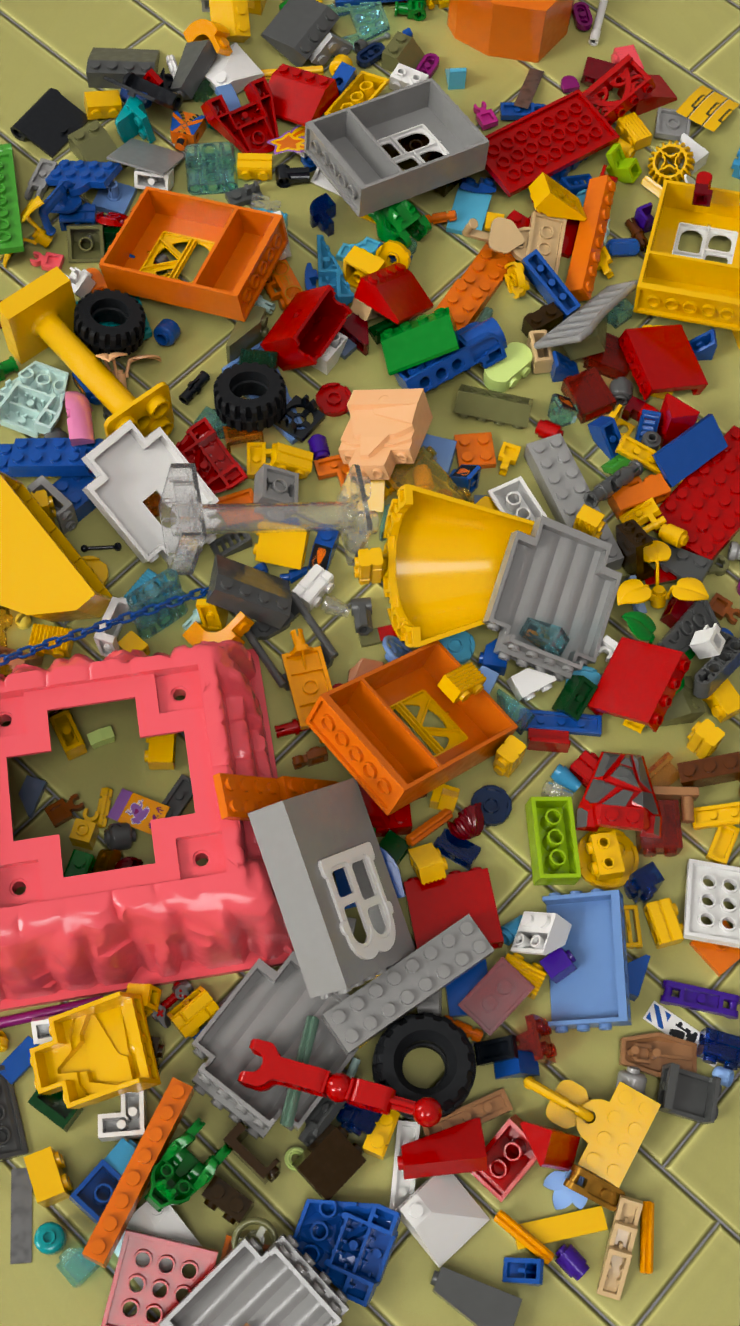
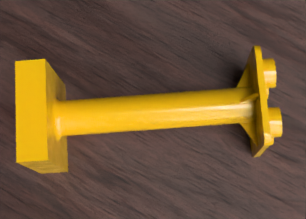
(44, 318)

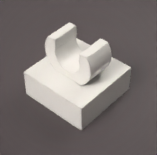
(608, 646)

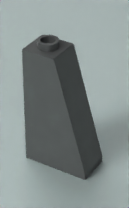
(193, 67)
(475, 1300)

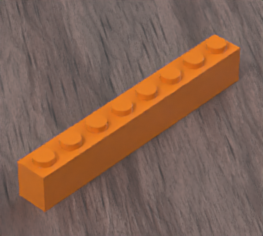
(590, 237)
(137, 1173)

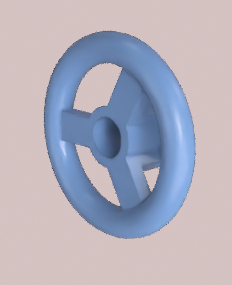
(395, 651)

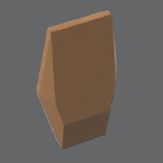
(656, 1049)

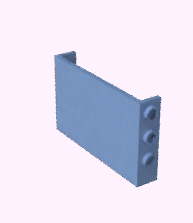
(599, 987)

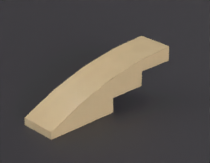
(619, 1247)

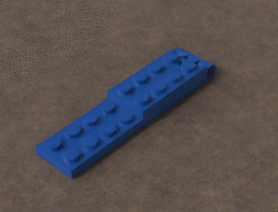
(45, 457)

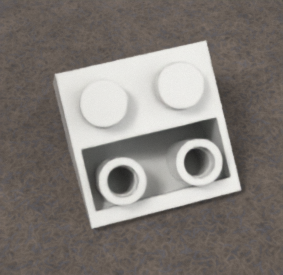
(540, 933)

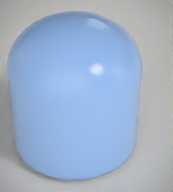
(725, 1074)

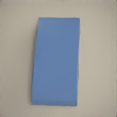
(229, 96)

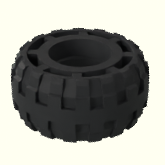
(436, 1034)

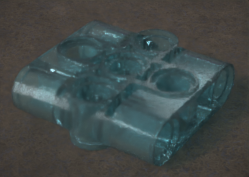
(210, 168)
(157, 591)

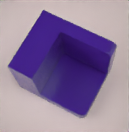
(644, 218)

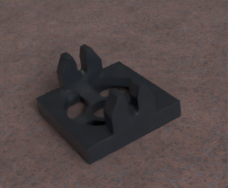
(309, 407)

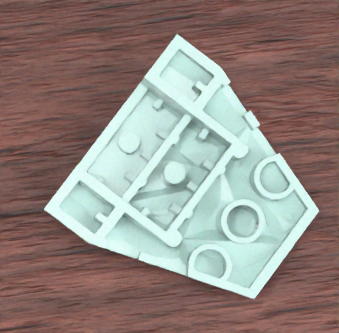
(33, 399)

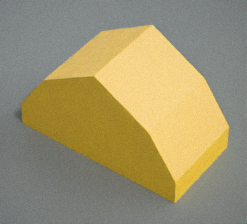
(40, 566)

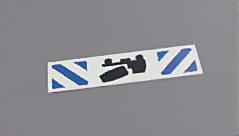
(671, 1024)

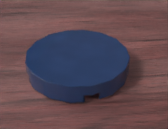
(495, 804)

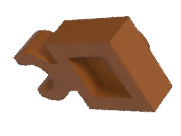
(722, 607)
(312, 757)
(61, 812)

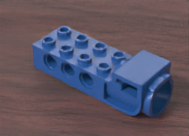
(478, 343)

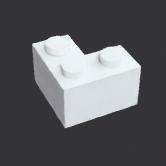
(128, 1123)

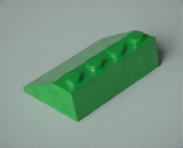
(419, 340)

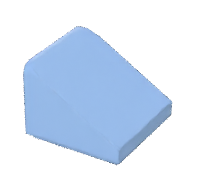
(491, 678)

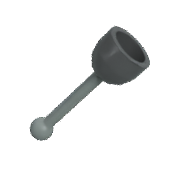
(361, 43)

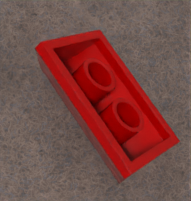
(675, 419)
(551, 1146)

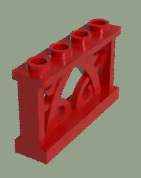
(611, 79)

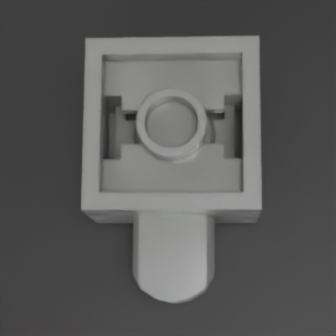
(275, 485)

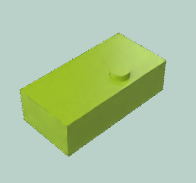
(552, 841)

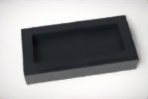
(496, 1050)

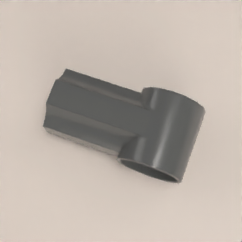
(362, 610)

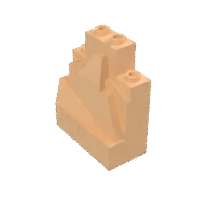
(384, 430)

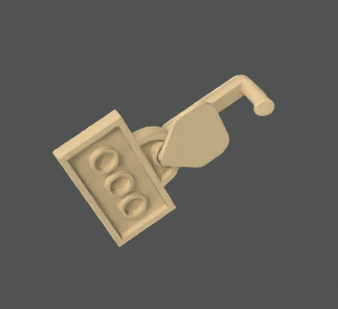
(543, 234)

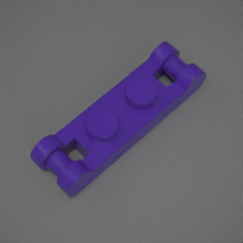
(700, 999)

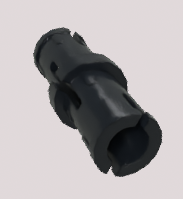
(194, 387)

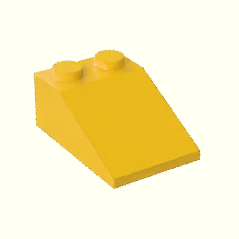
(555, 200)

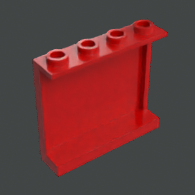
(662, 360)
(640, 682)
(448, 900)

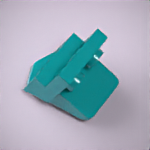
(134, 121)

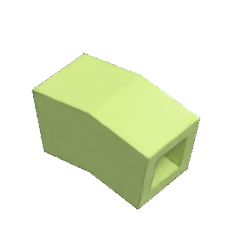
(101, 737)

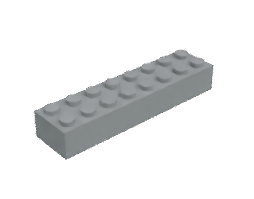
(564, 486)
(407, 984)

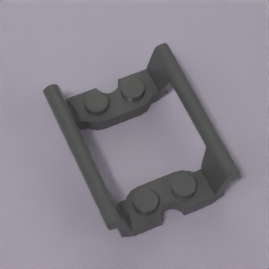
(263, 631)

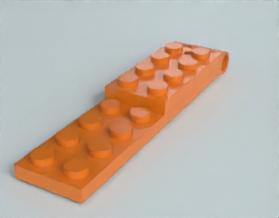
(476, 286)
(245, 793)

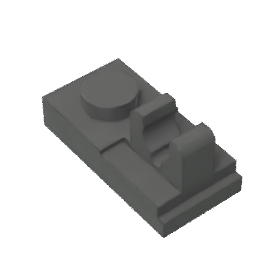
(243, 195)

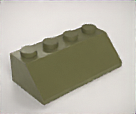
(493, 406)

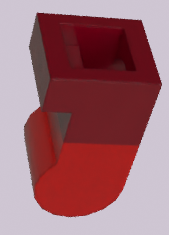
(702, 192)
(634, 409)

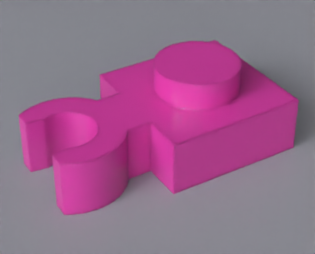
(485, 117)

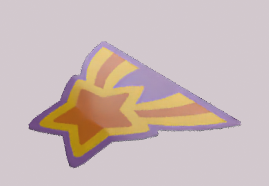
(290, 141)

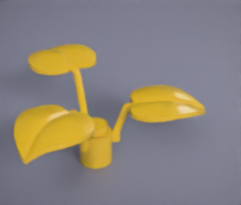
(39, 234)
(634, 592)

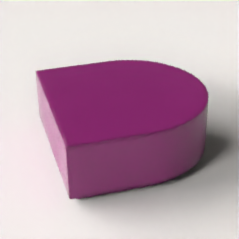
(569, 84)

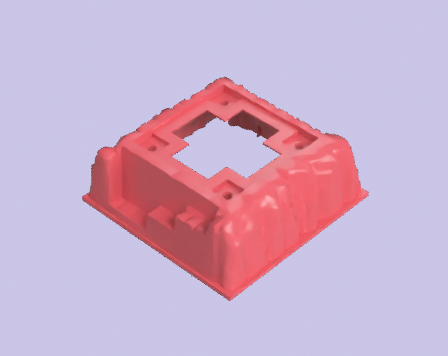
(150, 919)

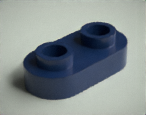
(370, 54)

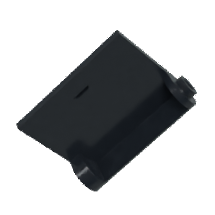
(155, 93)
(49, 122)

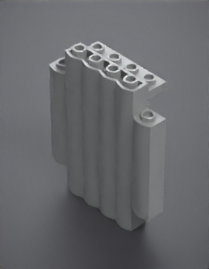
(559, 580)
(272, 1009)
(262, 1290)

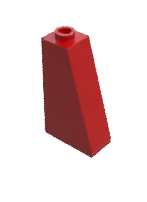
(445, 1152)

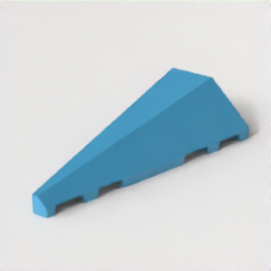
(331, 273)

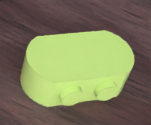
(510, 369)

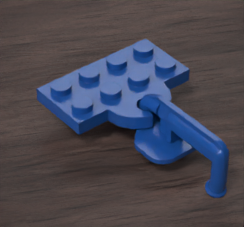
(71, 181)

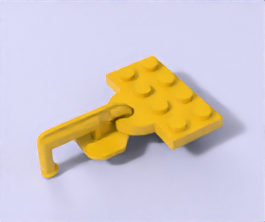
(612, 1135)

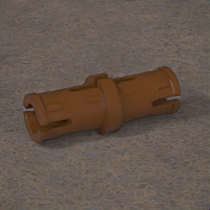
(637, 233)

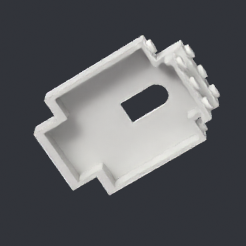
(126, 474)

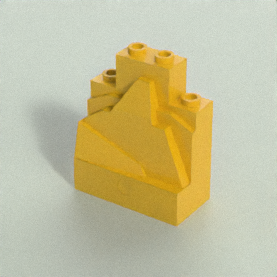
(97, 1052)

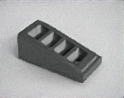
(239, 546)

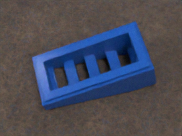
(575, 183)
(645, 425)

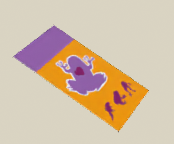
(137, 810)

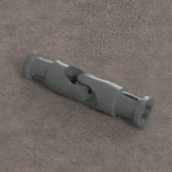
(613, 483)

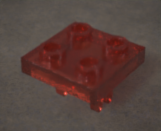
(537, 1040)

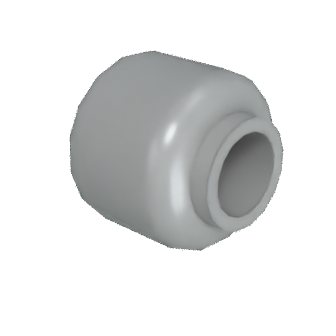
(633, 1078)

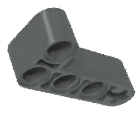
(717, 668)

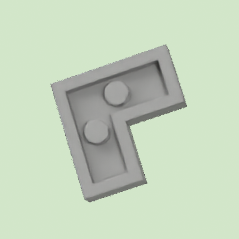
(330, 46)

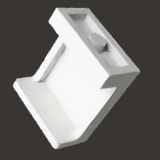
(107, 640)

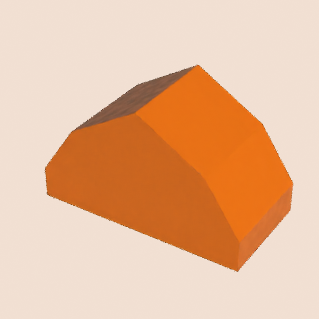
(510, 27)

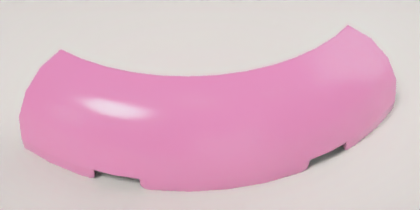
(79, 418)

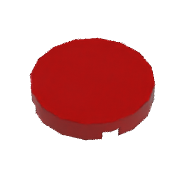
(111, 219)
(333, 399)

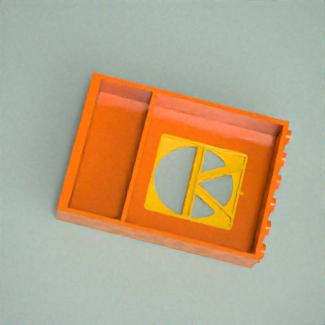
(240, 243)
(382, 752)

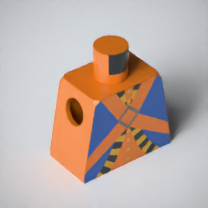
(186, 128)

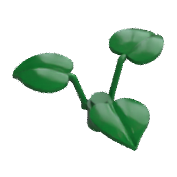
(643, 628)

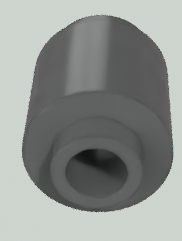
(651, 440)

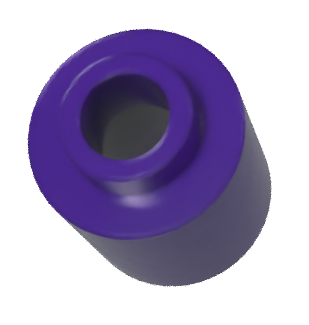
(319, 446)
(571, 1261)

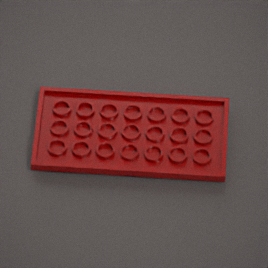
(547, 142)
(708, 501)

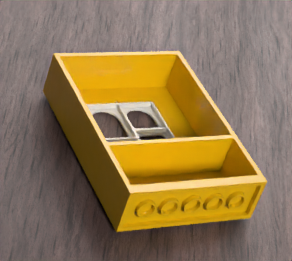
(682, 282)

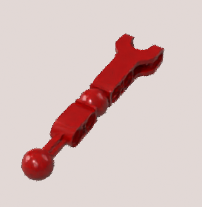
(337, 1086)

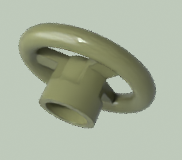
(264, 1225)

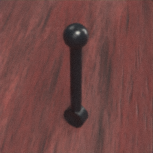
(117, 547)

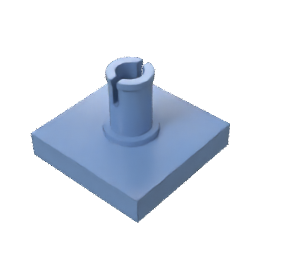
(115, 198)

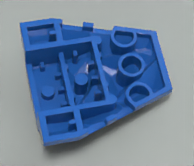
(349, 1243)

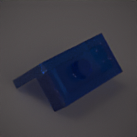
(460, 851)

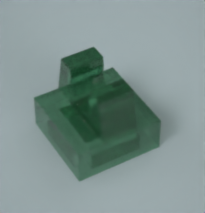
(202, 92)

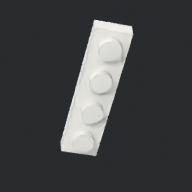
(401, 1187)

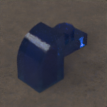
(321, 212)

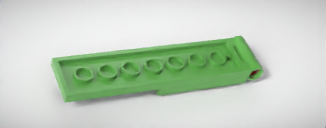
(10, 220)

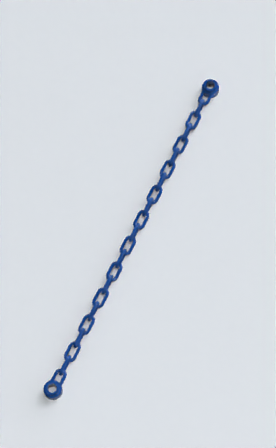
(84, 632)

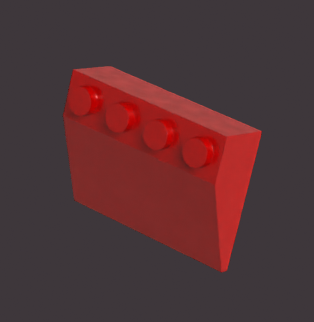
(301, 94)
(393, 293)

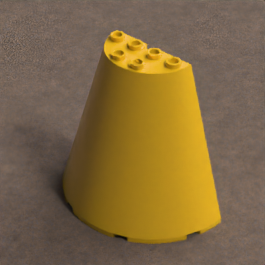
(441, 562)

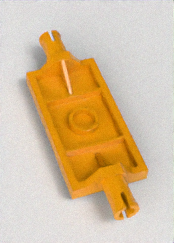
(305, 676)

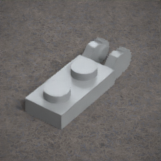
(37, 180)

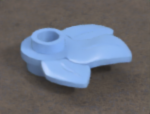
(562, 1195)

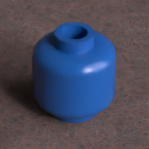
(166, 332)

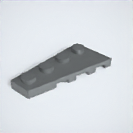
(685, 564)
(692, 620)

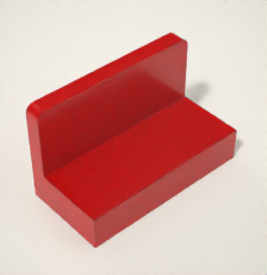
(548, 740)

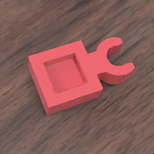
(47, 261)

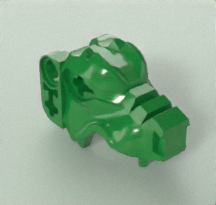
(399, 221)
(180, 1172)

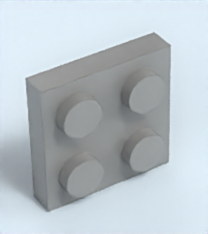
(671, 124)

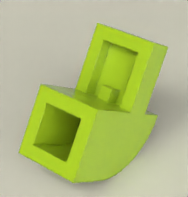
(623, 168)

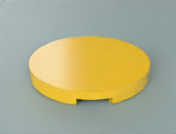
(629, 856)

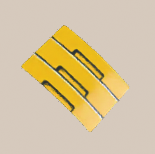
(707, 108)

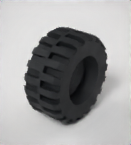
(110, 307)
(250, 380)

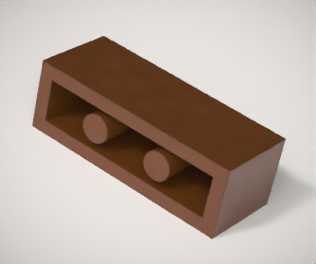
(710, 770)

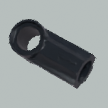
(286, 176)

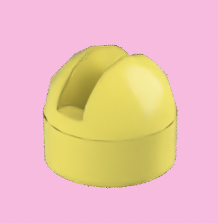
(25, 623)

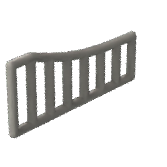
(586, 318)

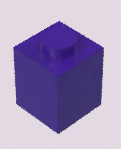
(559, 964)

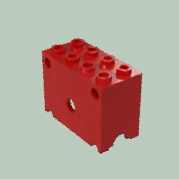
(304, 321)

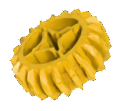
(680, 153)

